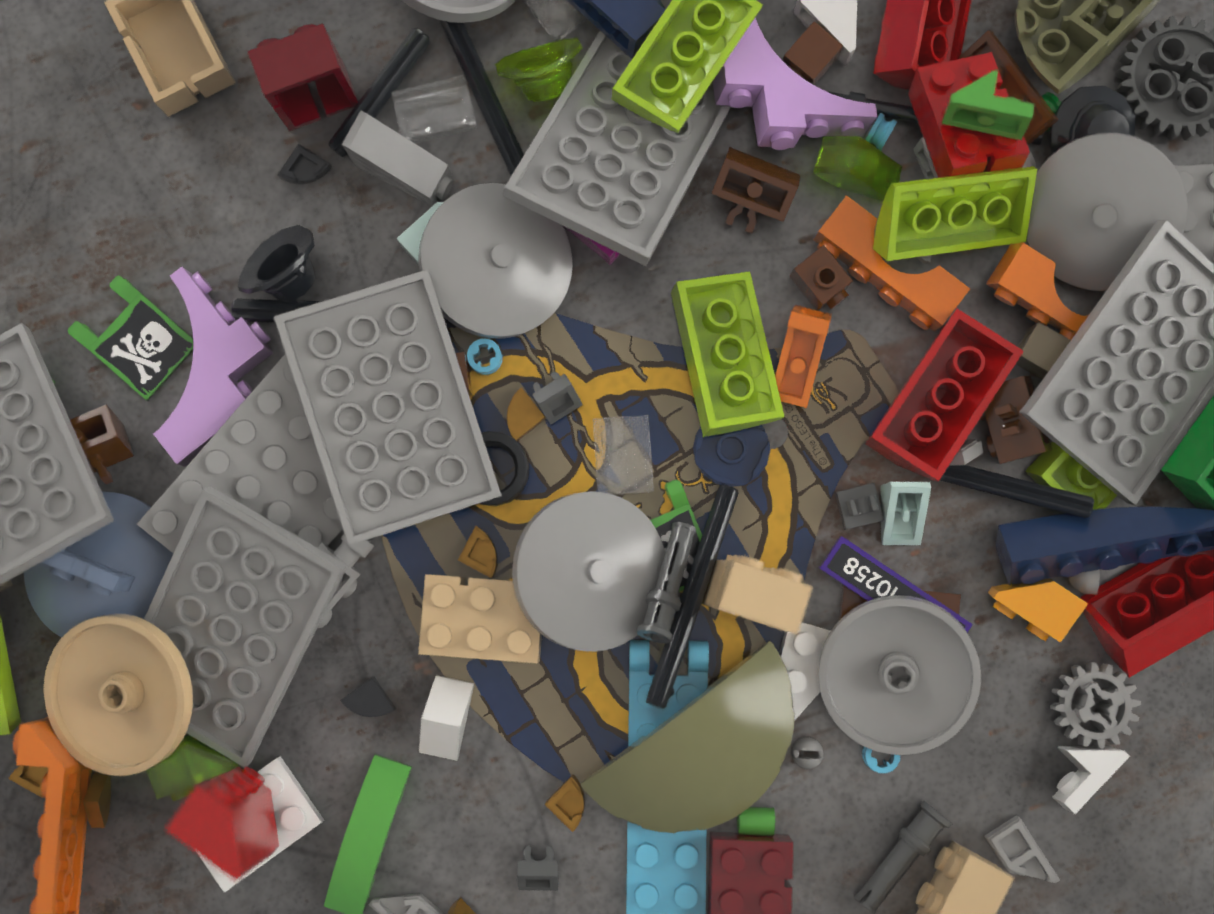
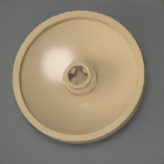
(118, 694)

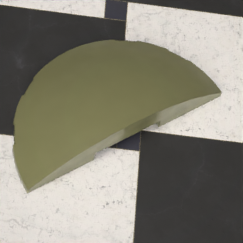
(1074, 36)
(707, 756)

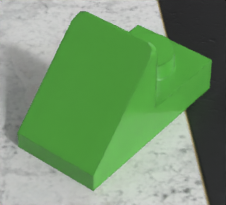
(981, 111)

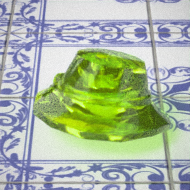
(541, 70)

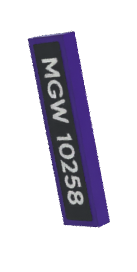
(871, 577)

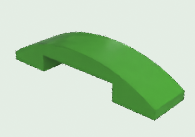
(366, 835)

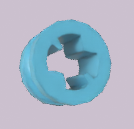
(880, 131)
(474, 351)
(871, 762)

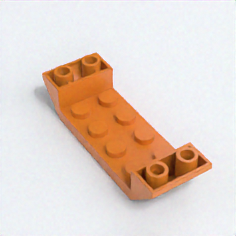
(63, 821)

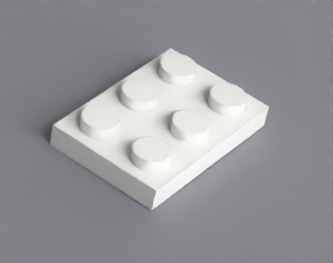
(293, 815)

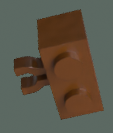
(756, 186)
(1011, 433)
(102, 440)

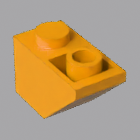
(1044, 604)

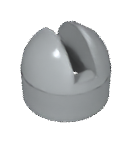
(1086, 582)
(807, 744)

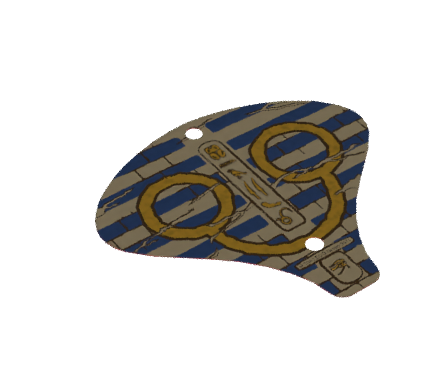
(575, 703)

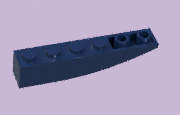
(1103, 541)

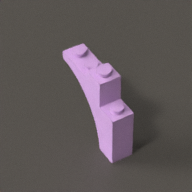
(782, 100)
(220, 358)

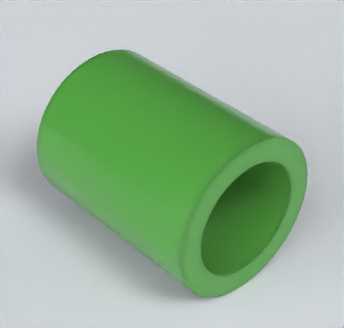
(756, 821)

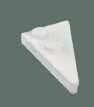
(801, 658)

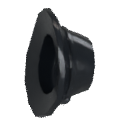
(1091, 112)
(281, 265)

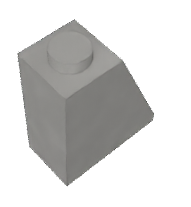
(397, 160)

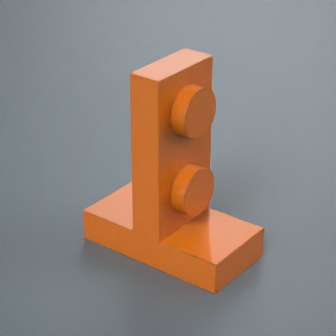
(801, 354)

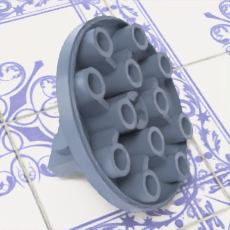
(101, 573)

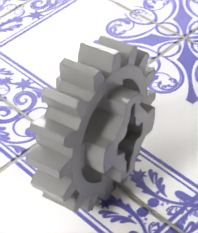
(1110, 699)

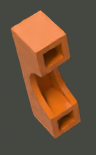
(1028, 280)
(926, 296)

